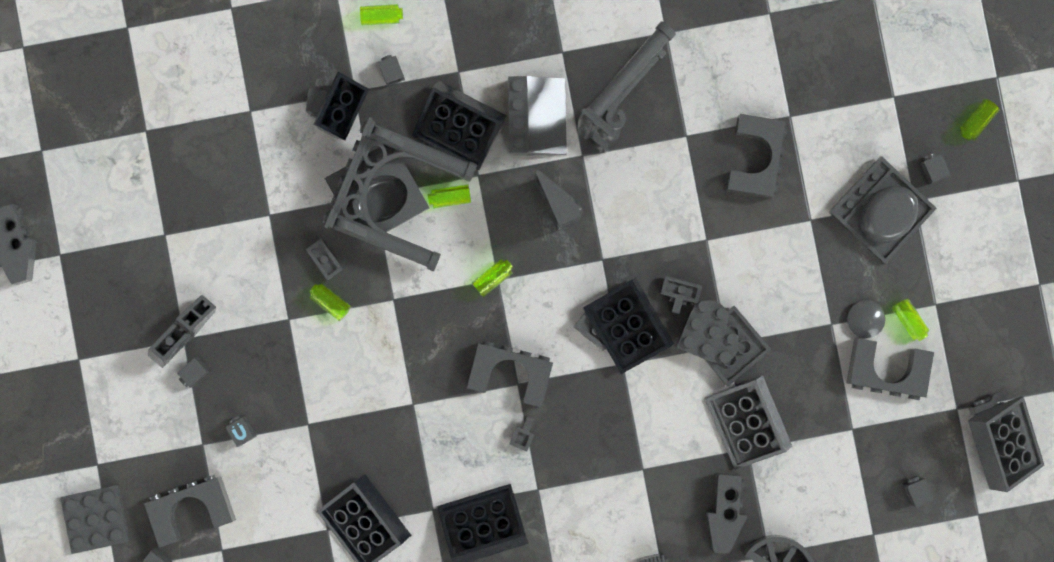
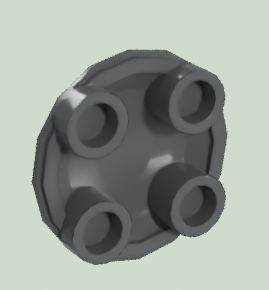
(866, 319)

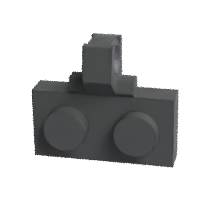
(680, 292)

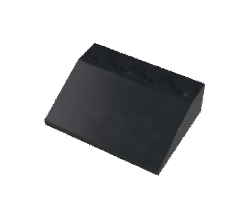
(458, 124)
(628, 325)
(364, 522)
(482, 524)

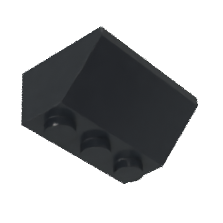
(341, 106)

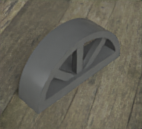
(751, 548)

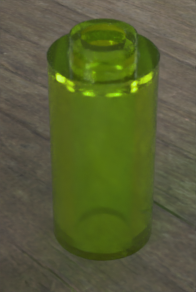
(380, 14)
(979, 120)
(450, 196)
(493, 277)
(329, 301)
(911, 319)

